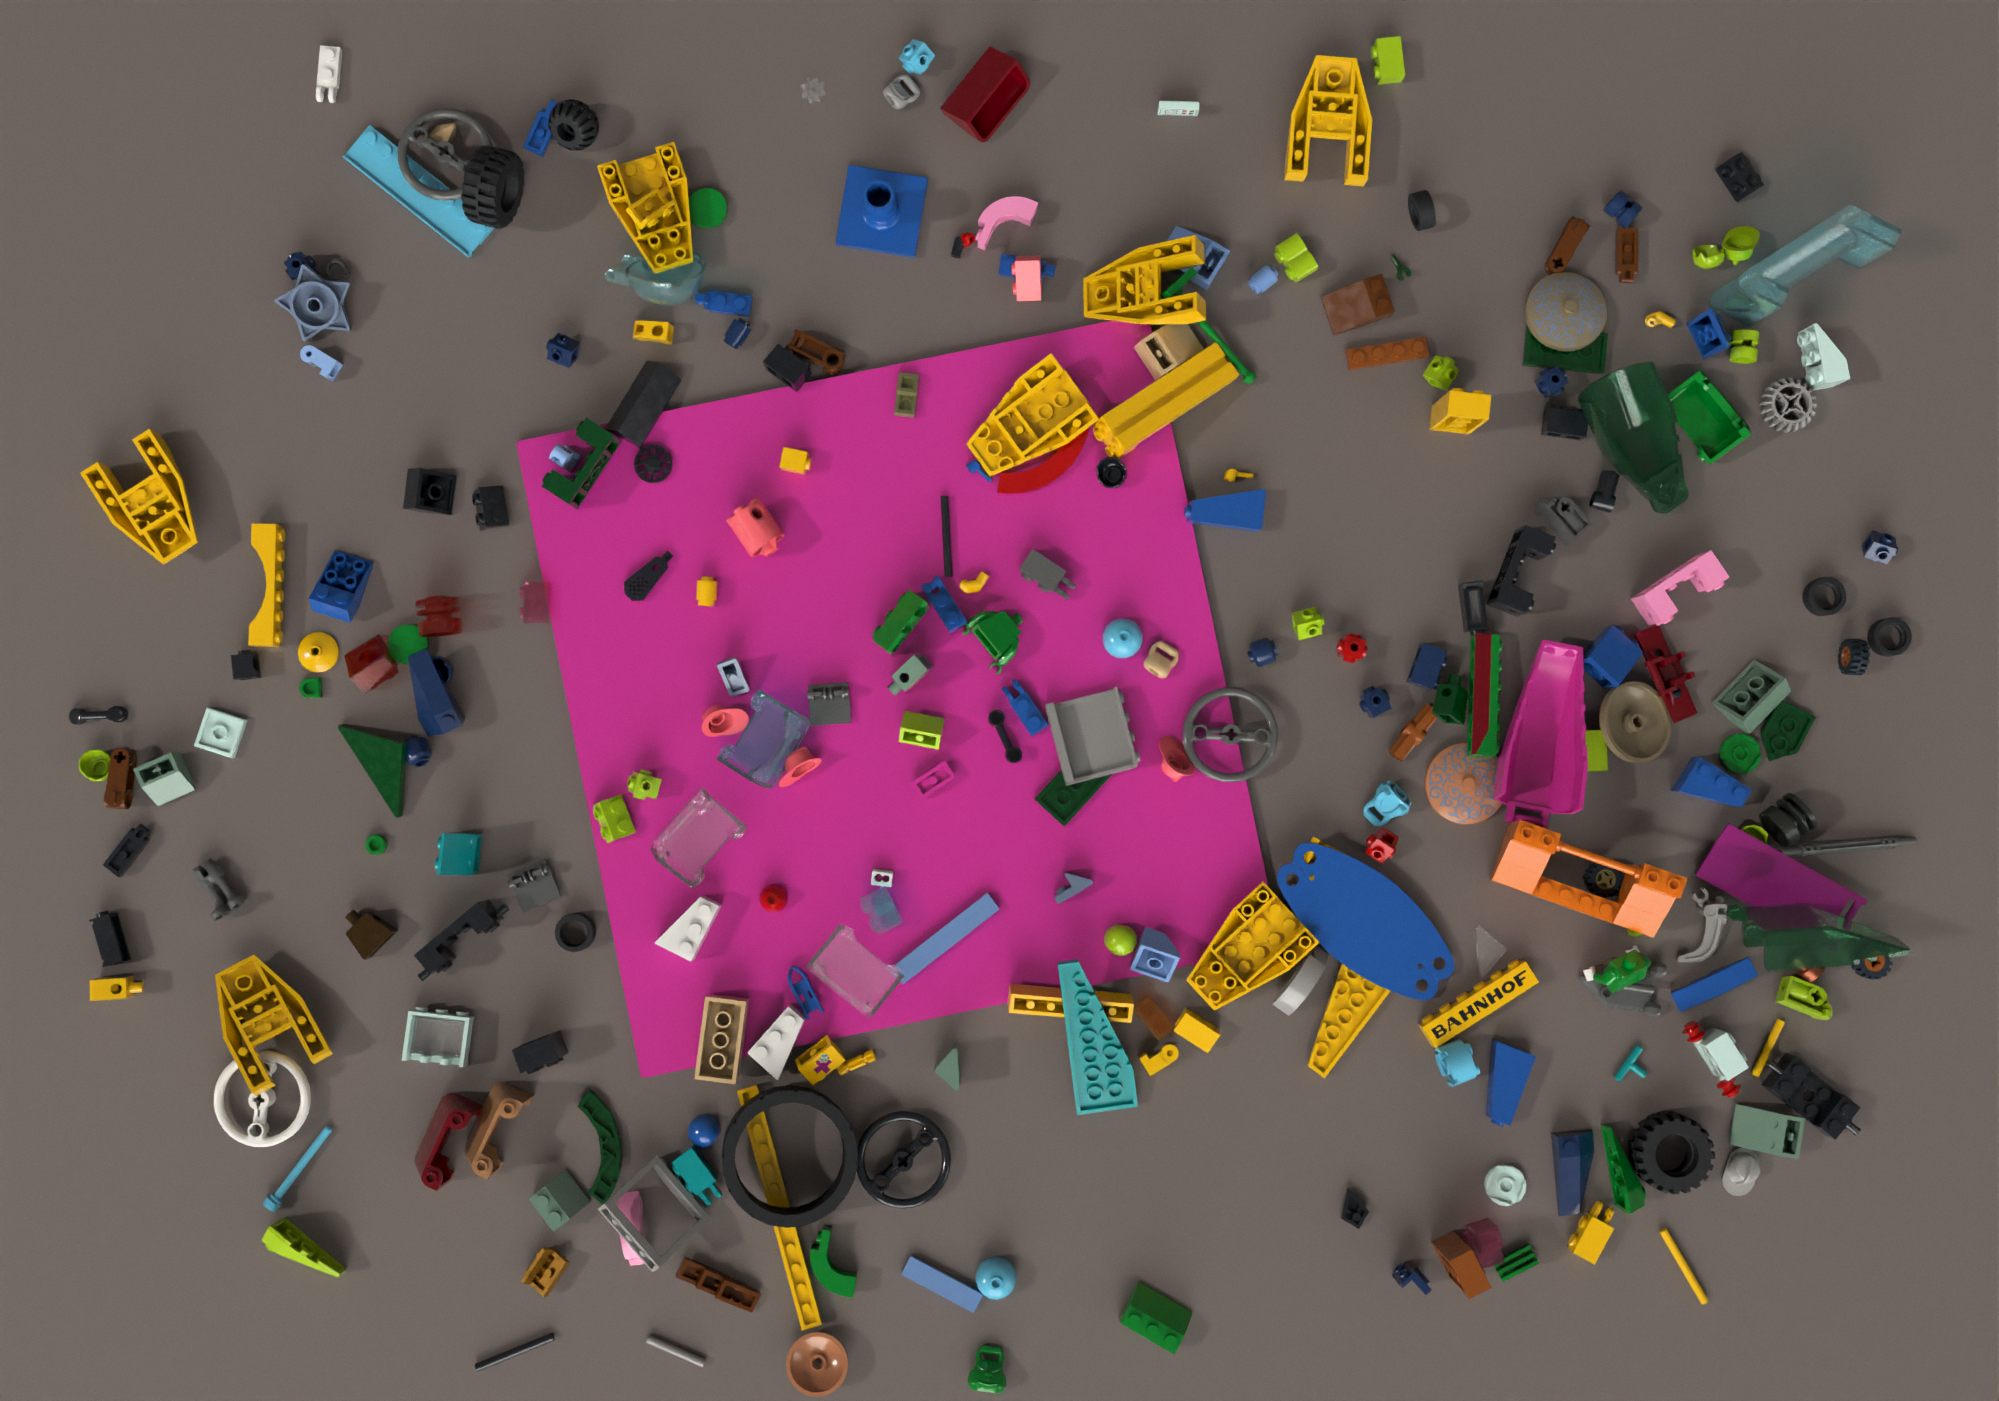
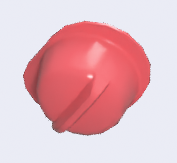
(723, 721)
(1175, 759)
(797, 765)

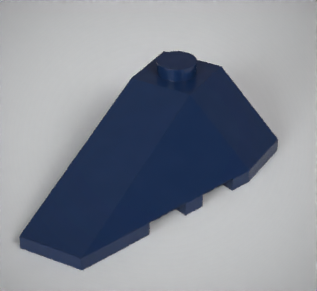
(433, 699)
(1572, 1165)

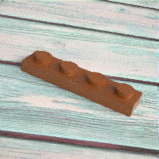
(1387, 353)

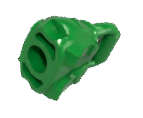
(987, 1373)

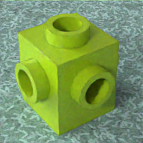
(1441, 372)
(1307, 623)
(643, 784)

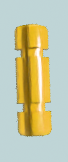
(856, 1062)

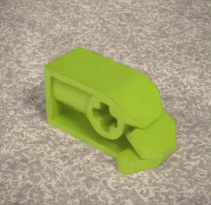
(1804, 998)

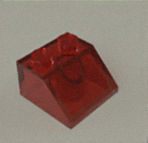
(370, 664)

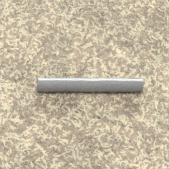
(675, 1351)

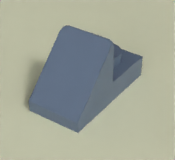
(733, 676)
(1077, 884)

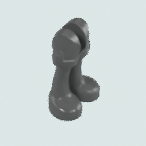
(208, 882)

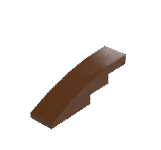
(718, 1284)

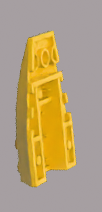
(1032, 418)

